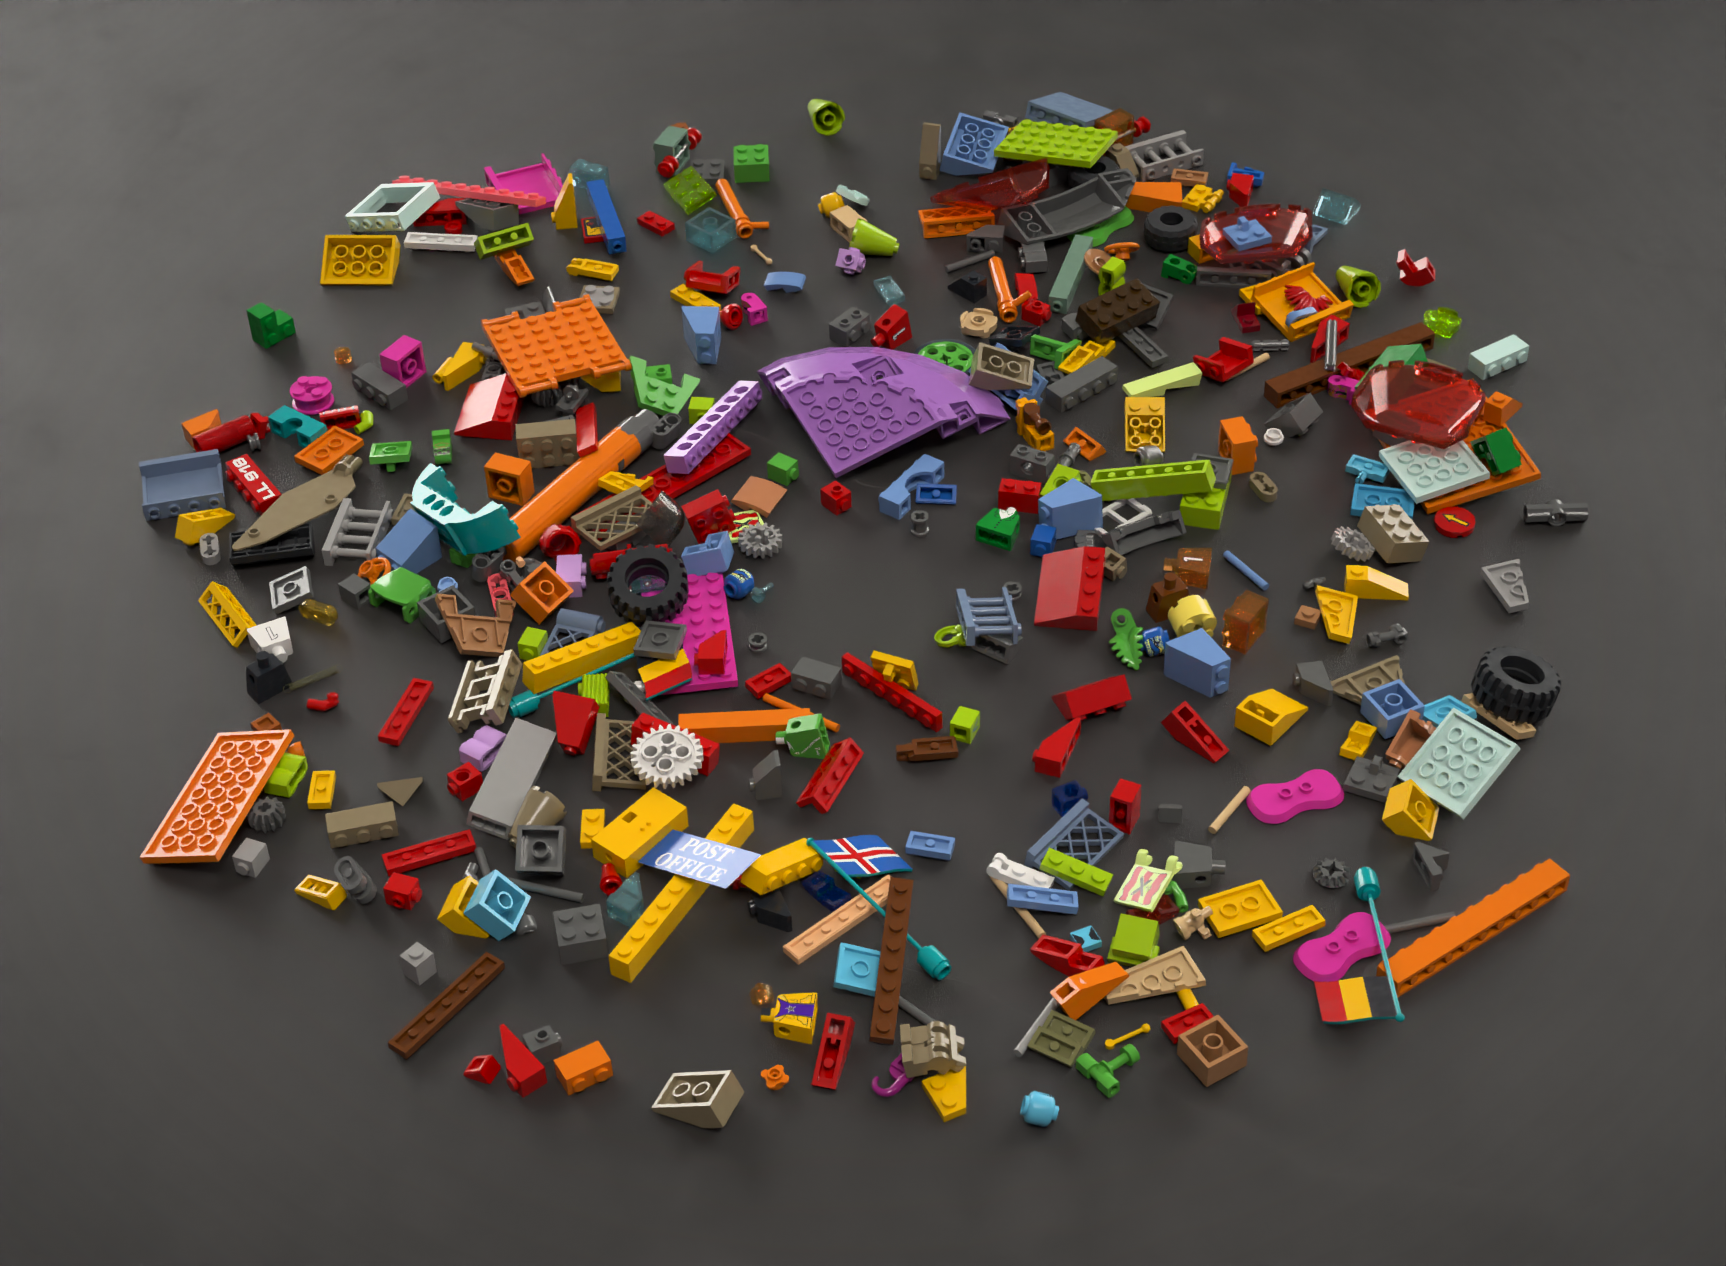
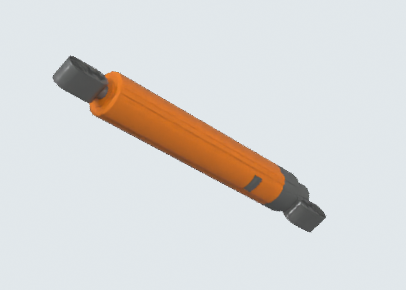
(579, 484)

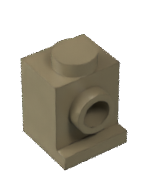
(1114, 564)

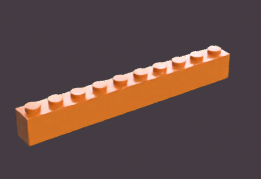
(1475, 925)

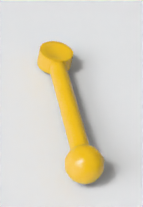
(1110, 1044)

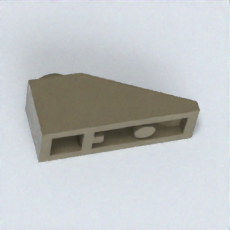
(930, 151)

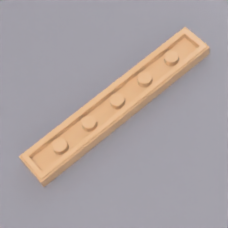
(837, 923)

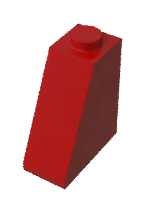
(574, 721)

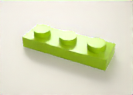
(1076, 872)

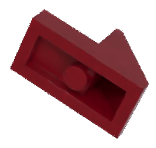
(1245, 317)

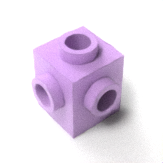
(850, 260)

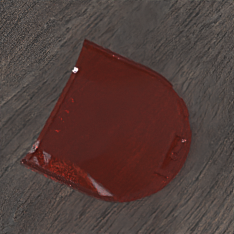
(999, 188)
(1288, 226)
(1419, 402)

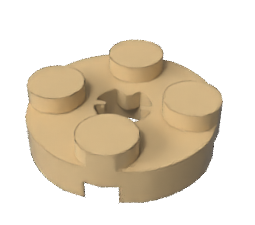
(978, 323)

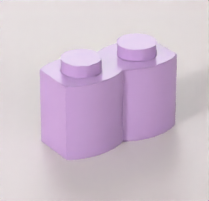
(482, 748)

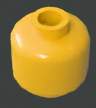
(830, 203)

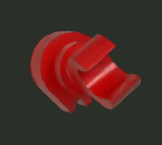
(1350, 372)

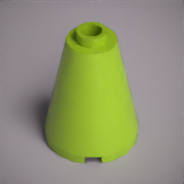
(826, 116)
(873, 240)
(1358, 285)

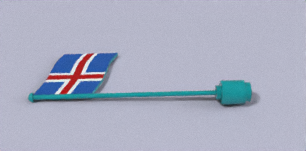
(869, 857)

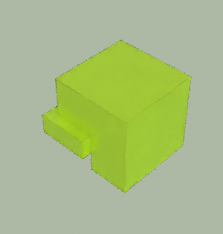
(1134, 941)

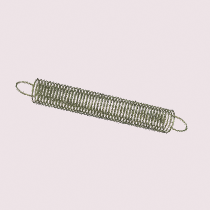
(312, 681)

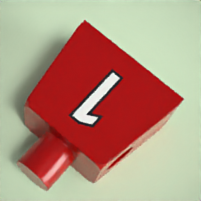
(892, 328)

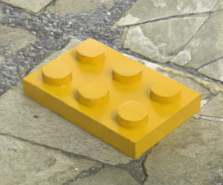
(1241, 908)

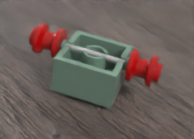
(673, 149)

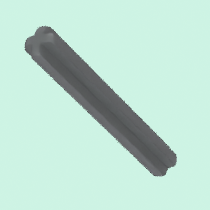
(1331, 343)

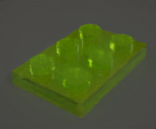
(689, 190)

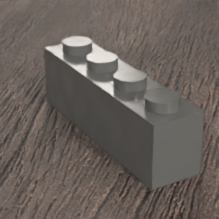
(1081, 384)

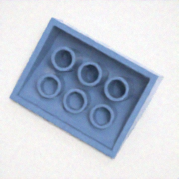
(972, 146)

